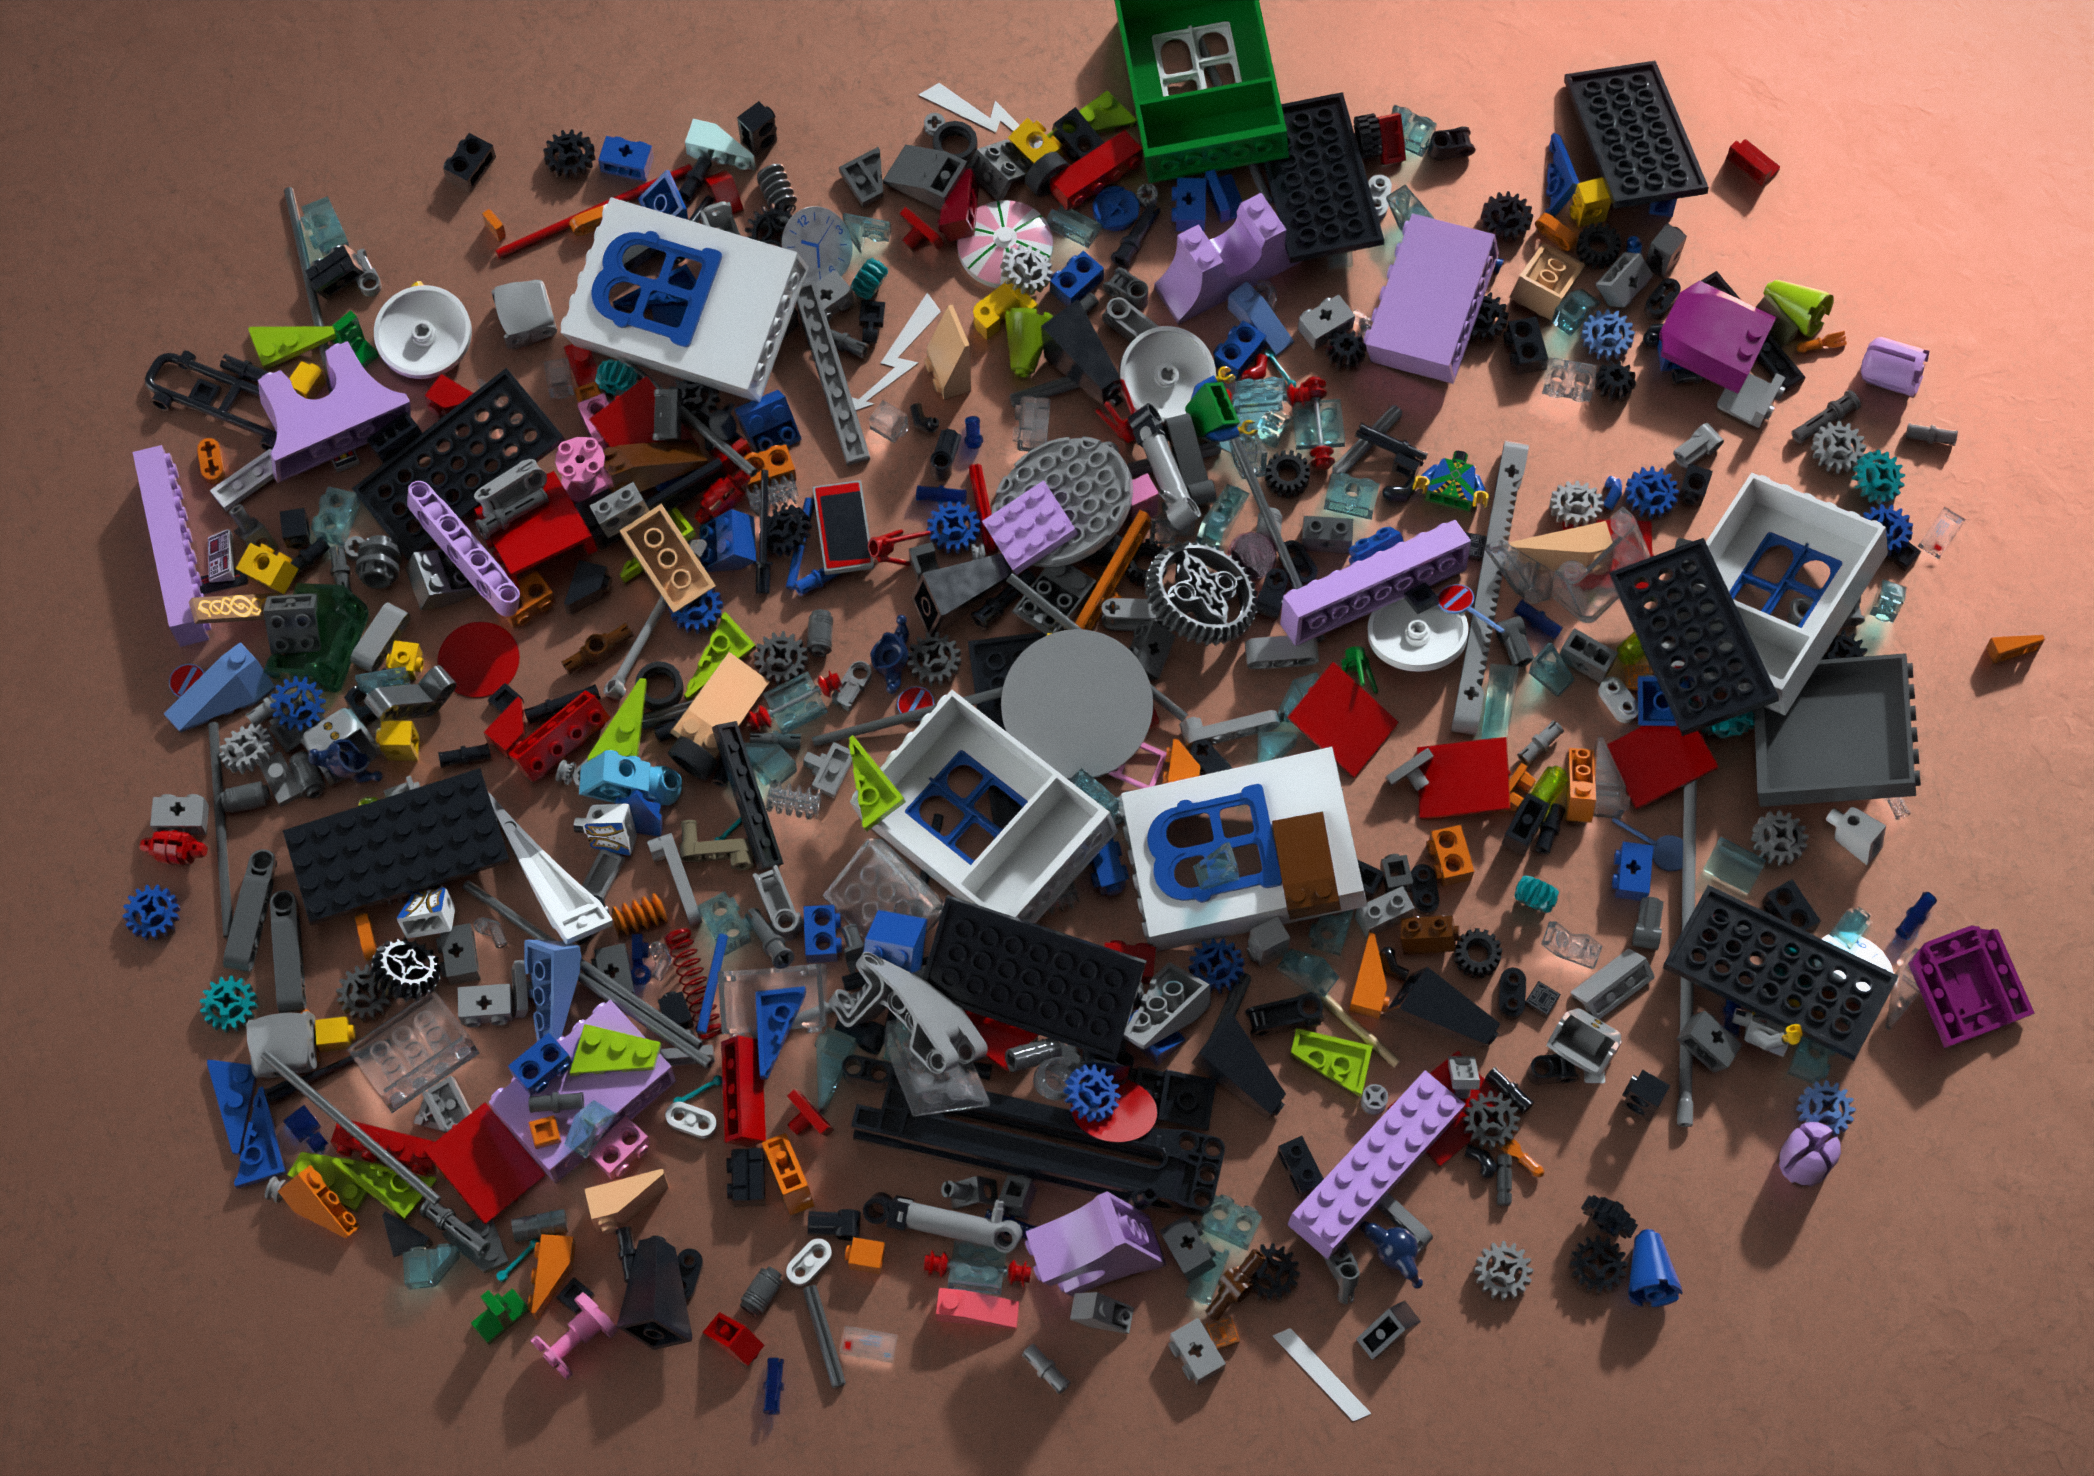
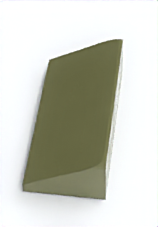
(1783, 328)

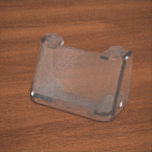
(1590, 589)
(739, 999)

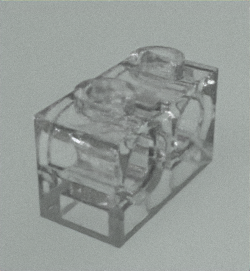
(1569, 373)

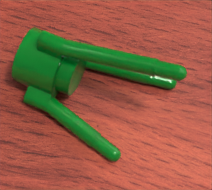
(1357, 662)

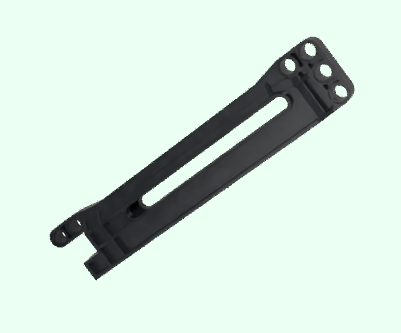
(1042, 1161)

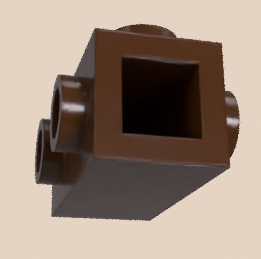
(1429, 934)

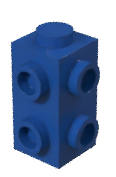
(1383, 539)
(1108, 871)

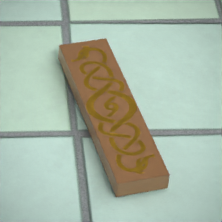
(229, 608)

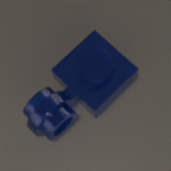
(640, 951)
(304, 1125)

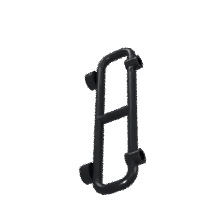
(164, 397)

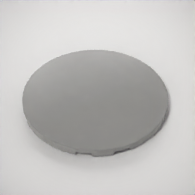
(1088, 484)
(1078, 702)

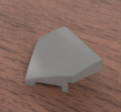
(443, 1106)

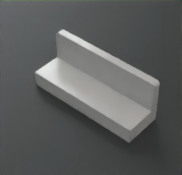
(1614, 983)

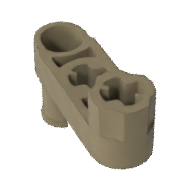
(736, 850)

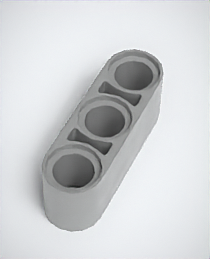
(379, 637)
(1280, 653)

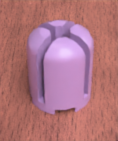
(1894, 365)
(1819, 1157)

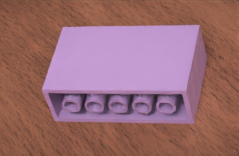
(1431, 298)
(617, 1090)

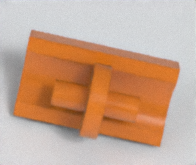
(1521, 780)

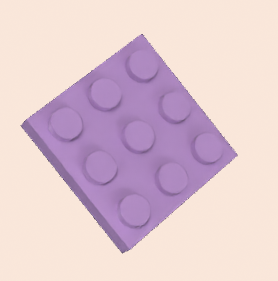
(1030, 527)

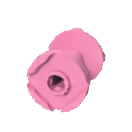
(580, 466)
(582, 1328)

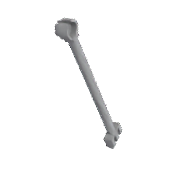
(615, 687)

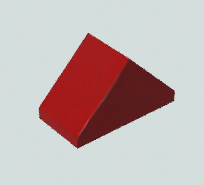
(723, 188)

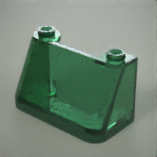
(340, 626)

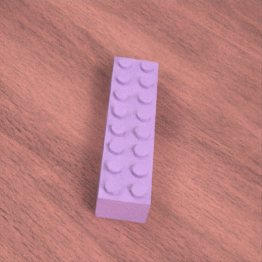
(170, 542)
(1374, 582)
(1375, 1164)

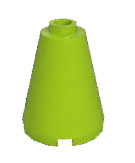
(1802, 304)
(1025, 339)

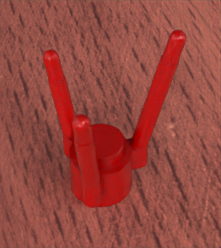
(1123, 427)
(882, 546)

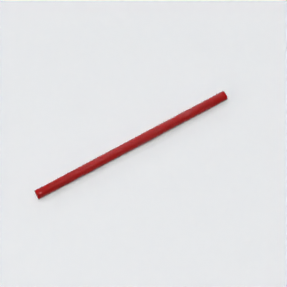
(564, 224)

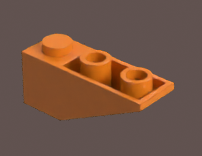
(1580, 785)
(315, 1201)
(554, 1265)

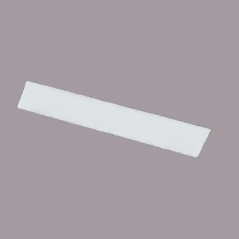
(1321, 1374)

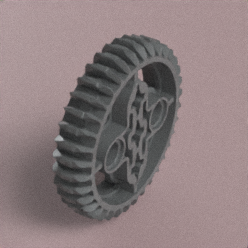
(1201, 593)

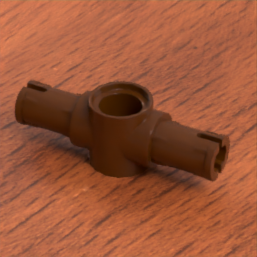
(587, 656)
(1235, 1284)

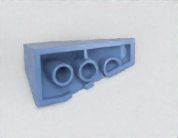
(226, 686)
(554, 977)

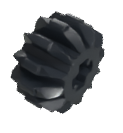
(1338, 355)
(1623, 376)

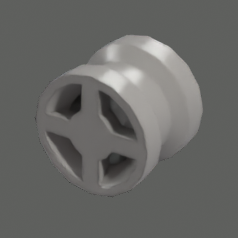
(1376, 1094)

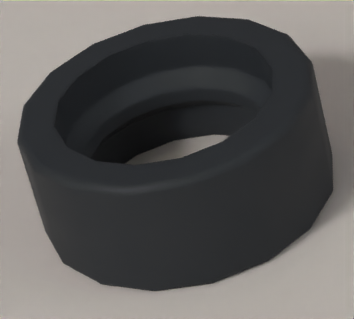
(960, 129)
(1042, 171)
(665, 669)
(692, 758)

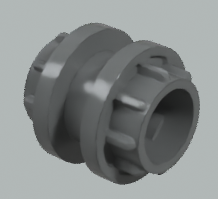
(378, 561)

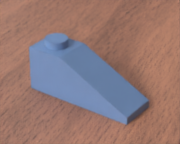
(1251, 307)

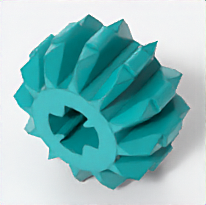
(869, 278)
(615, 375)
(1536, 894)

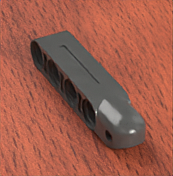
(250, 912)
(287, 952)

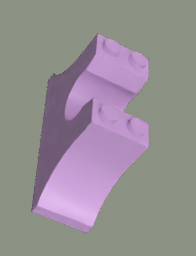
(1212, 269)
(329, 426)
(1094, 1245)

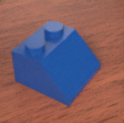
(897, 939)

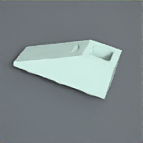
(714, 143)

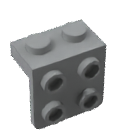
(1754, 399)

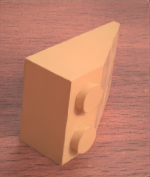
(1546, 280)
(620, 1200)

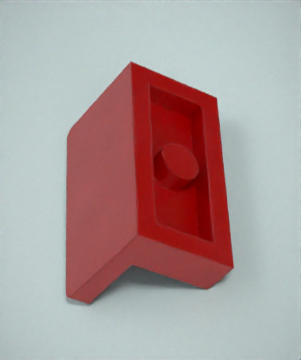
(1752, 161)

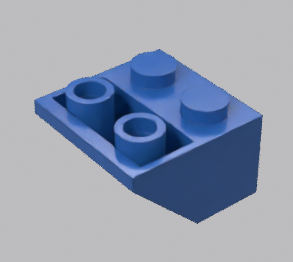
(768, 422)
(729, 542)

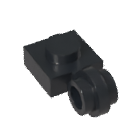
(872, 316)

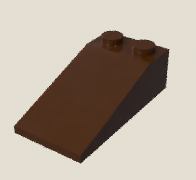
(650, 463)
(1306, 865)

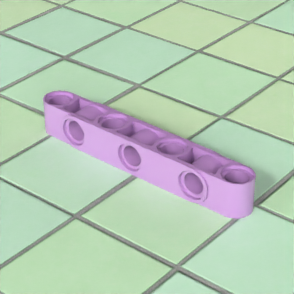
(463, 548)

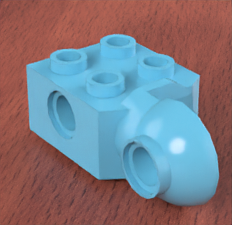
(617, 776)

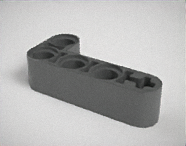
(1189, 459)
(412, 700)

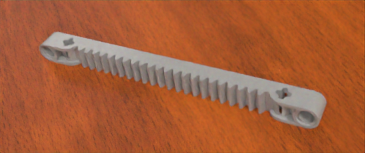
(1467, 711)

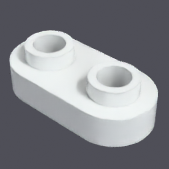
(1379, 193)
(1617, 699)
(692, 1119)
(808, 1262)

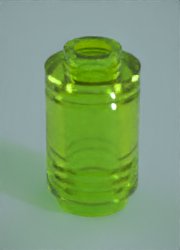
(1630, 650)
(1550, 784)

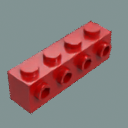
(1096, 170)
(559, 736)
(742, 1092)
(403, 1147)

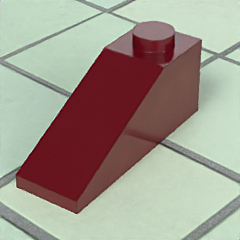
(960, 209)

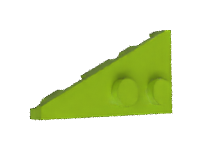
(875, 791)

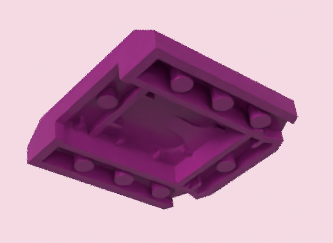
(1714, 335)
(1969, 984)

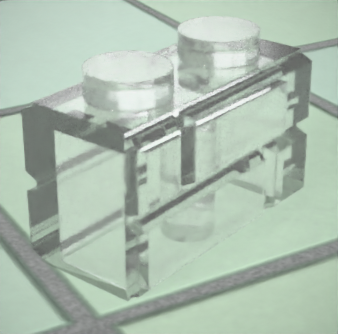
(1033, 423)

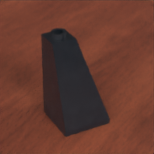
(1078, 352)
(956, 590)
(1438, 1007)
(1240, 1068)
(655, 1297)

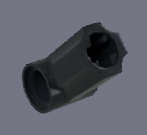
(944, 454)
(868, 1035)
(840, 1224)

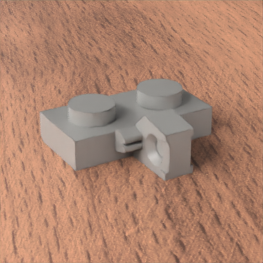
(829, 769)

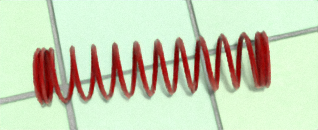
(680, 941)

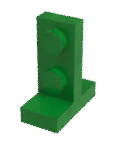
(349, 330)
(500, 1314)

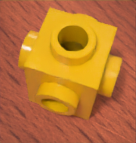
(406, 655)

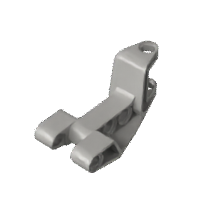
(935, 1021)

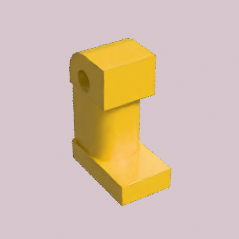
(992, 309)

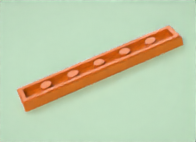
(1114, 571)

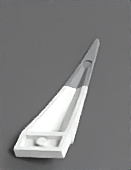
(565, 902)

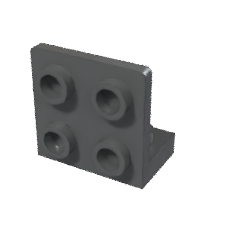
(998, 167)
(292, 623)

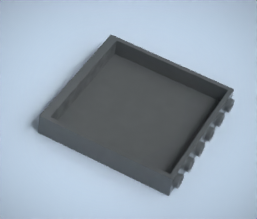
(1841, 736)

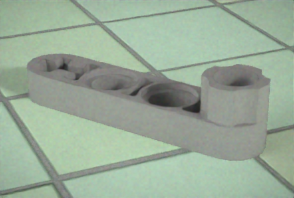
(1193, 729)
(665, 848)
(1404, 1219)

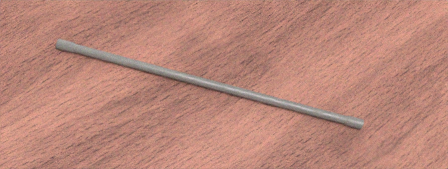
(1685, 1102)

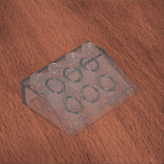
(881, 881)
(413, 1051)
(927, 1090)

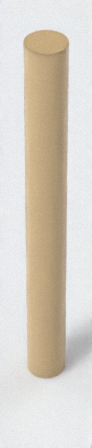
(1361, 1031)

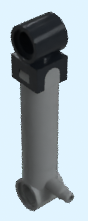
(1154, 440)
(905, 1213)

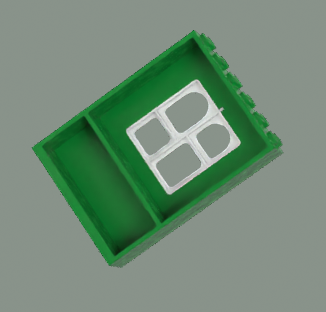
(1211, 125)

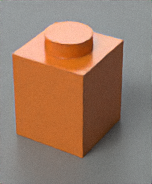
(865, 1255)

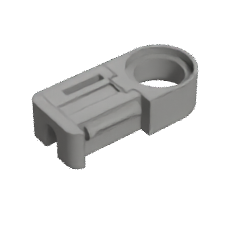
(370, 273)
(851, 685)

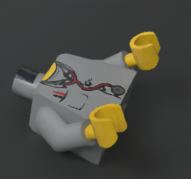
(1766, 1033)

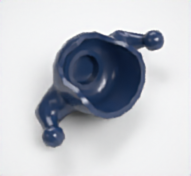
(891, 654)
(344, 761)
(1396, 1249)

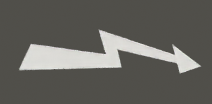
(944, 97)
(917, 323)

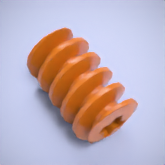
(638, 915)

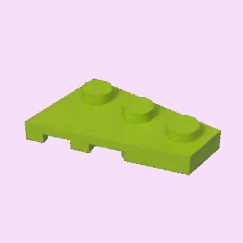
(610, 1051)
(1334, 1058)
(348, 1192)

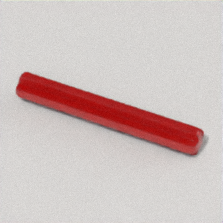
(982, 505)

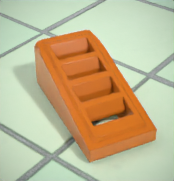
(2009, 647)

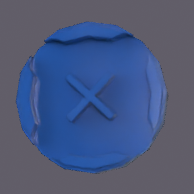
(1116, 208)

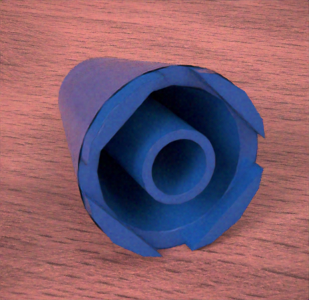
(1652, 1272)

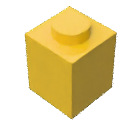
(308, 380)
(334, 1034)

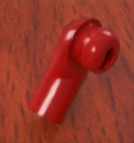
(1258, 371)

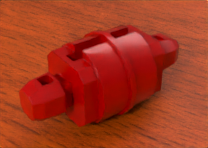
(727, 501)
(173, 847)

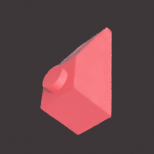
(976, 1309)

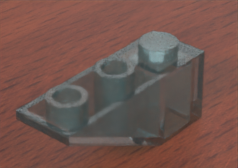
(1222, 517)

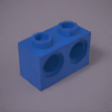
(1081, 282)
(1243, 352)
(817, 934)
(535, 1059)

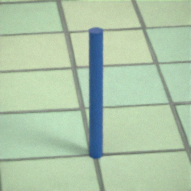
(797, 557)
(712, 984)

